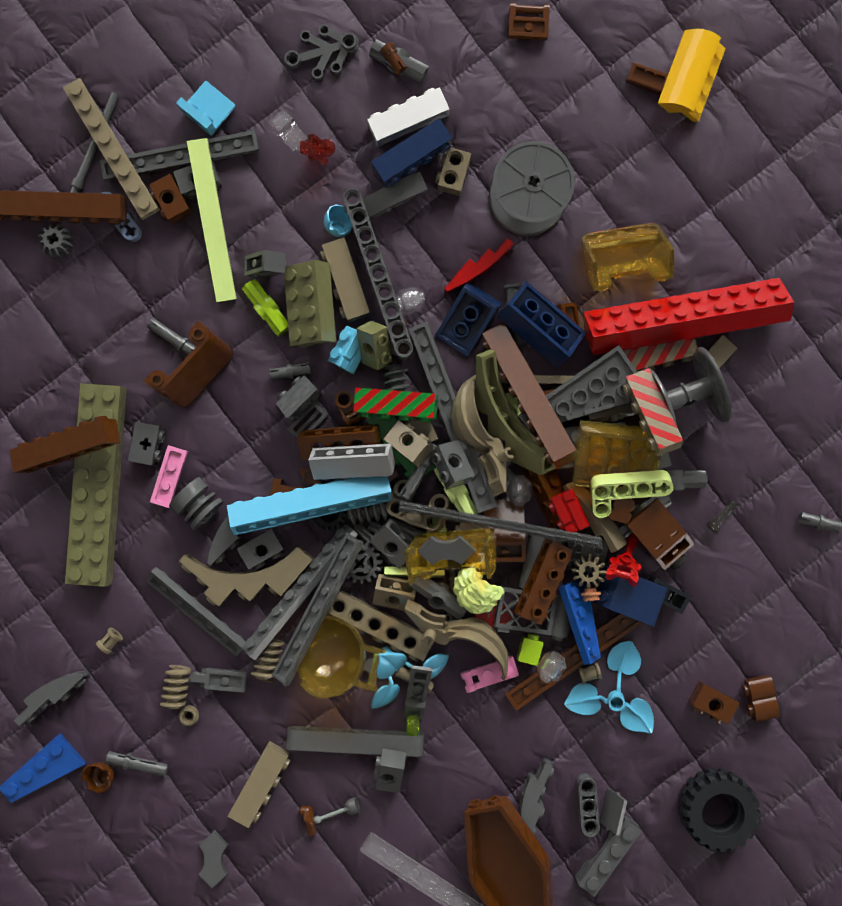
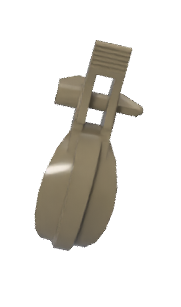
(472, 432)
(468, 629)

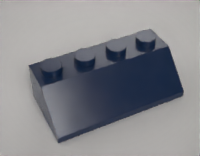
(412, 153)
(541, 324)

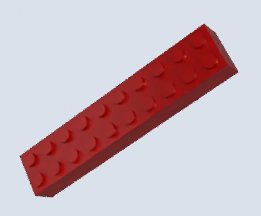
(688, 316)

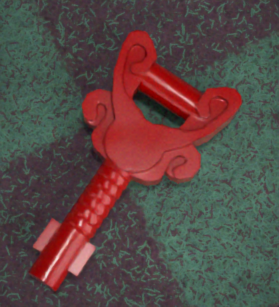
(625, 562)

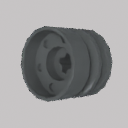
(196, 503)

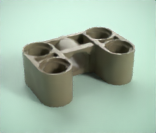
(414, 519)

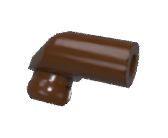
(308, 815)

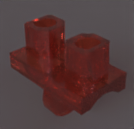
(317, 149)

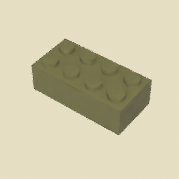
(309, 304)

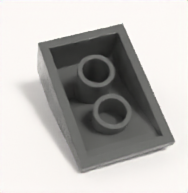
(298, 397)

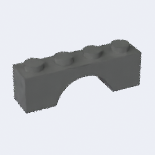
(599, 868)

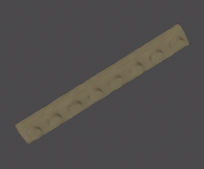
(111, 149)

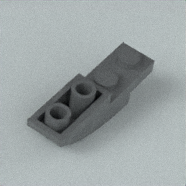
(222, 543)
(50, 693)
(530, 805)

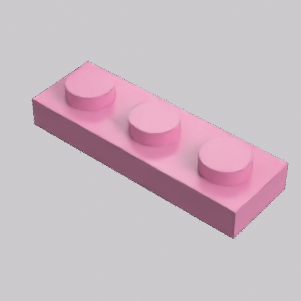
(169, 476)

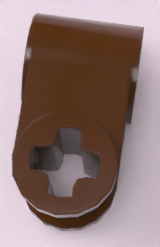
(347, 410)

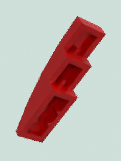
(473, 270)

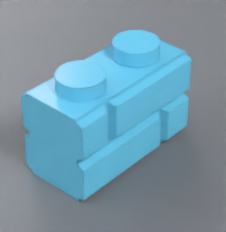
(347, 351)

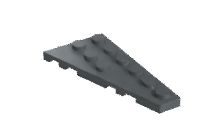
(592, 389)

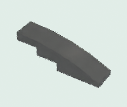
(393, 196)

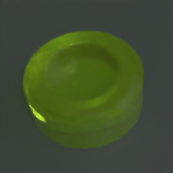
(413, 725)

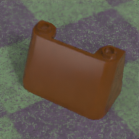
(196, 370)

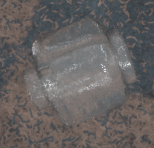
(410, 300)
(518, 490)
(551, 667)

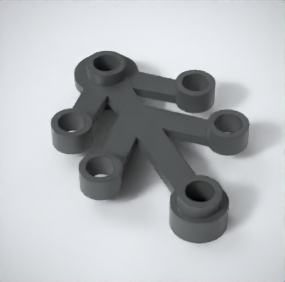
(324, 49)

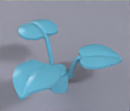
(391, 662)
(637, 715)

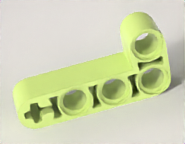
(661, 486)

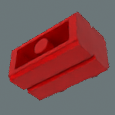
(569, 511)

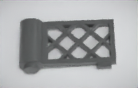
(557, 619)

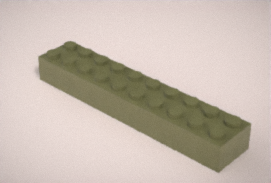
(95, 493)

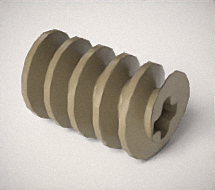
(268, 661)
(176, 687)

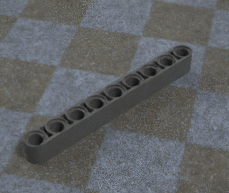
(377, 265)

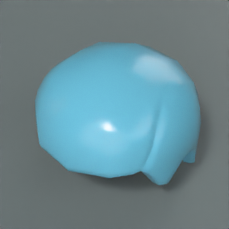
(337, 221)

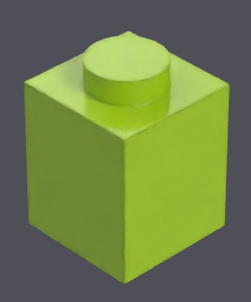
(530, 649)

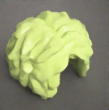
(474, 593)

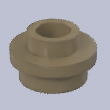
(188, 721)

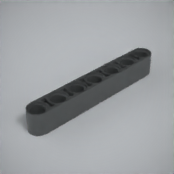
(353, 740)

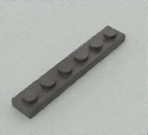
(195, 611)

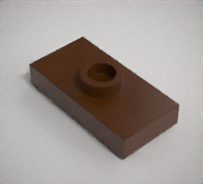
(646, 78)

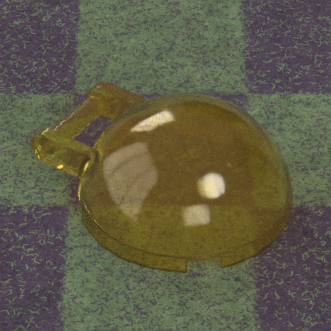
(337, 660)

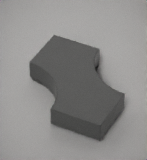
(456, 550)
(213, 868)

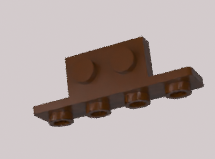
(544, 488)

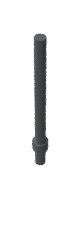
(77, 183)

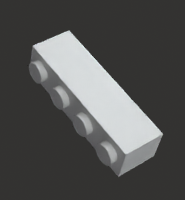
(408, 116)

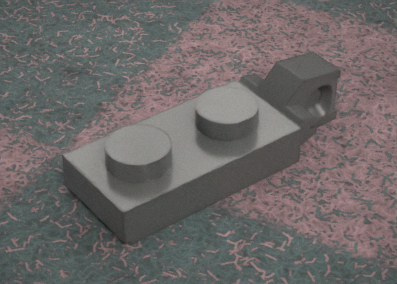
(220, 679)

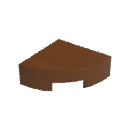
(307, 476)

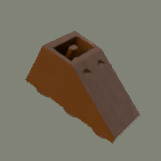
(660, 534)
(509, 545)

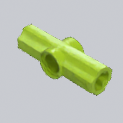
(266, 307)

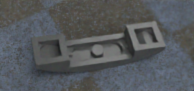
(417, 691)

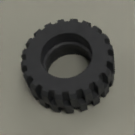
(736, 828)

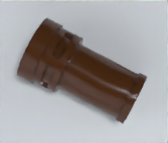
(390, 53)

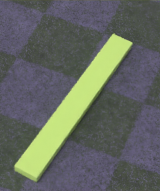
(211, 219)

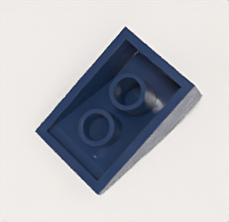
(468, 318)
(637, 602)

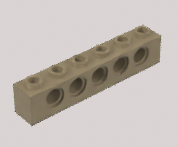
(387, 621)

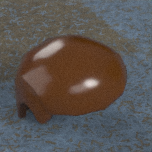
(98, 777)

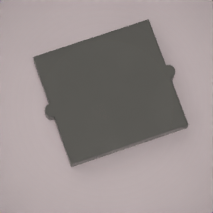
(613, 811)

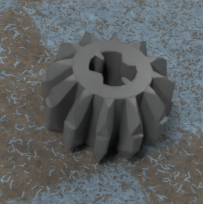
(55, 233)

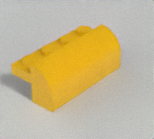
(692, 73)

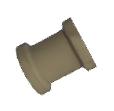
(109, 640)
(589, 673)

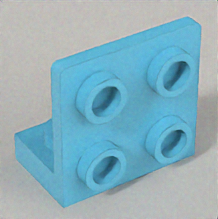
(207, 107)

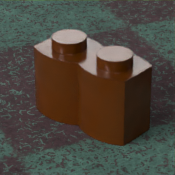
(761, 698)

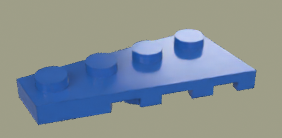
(581, 620)
(46, 766)

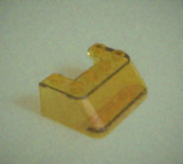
(627, 252)

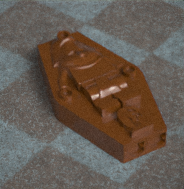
(504, 856)

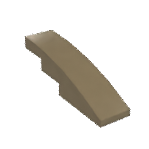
(599, 526)

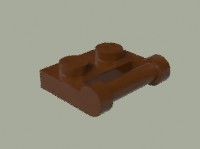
(528, 27)

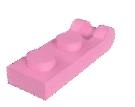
(488, 674)

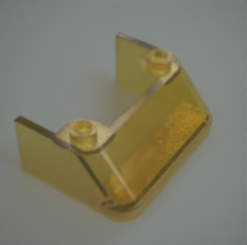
(482, 559)

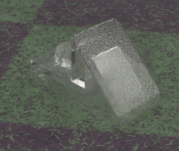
(287, 130)

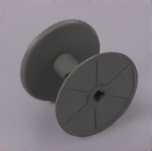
(531, 188)
(709, 386)

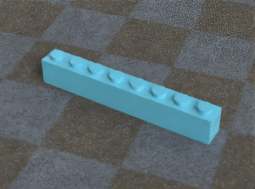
(307, 503)

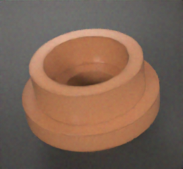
(590, 594)

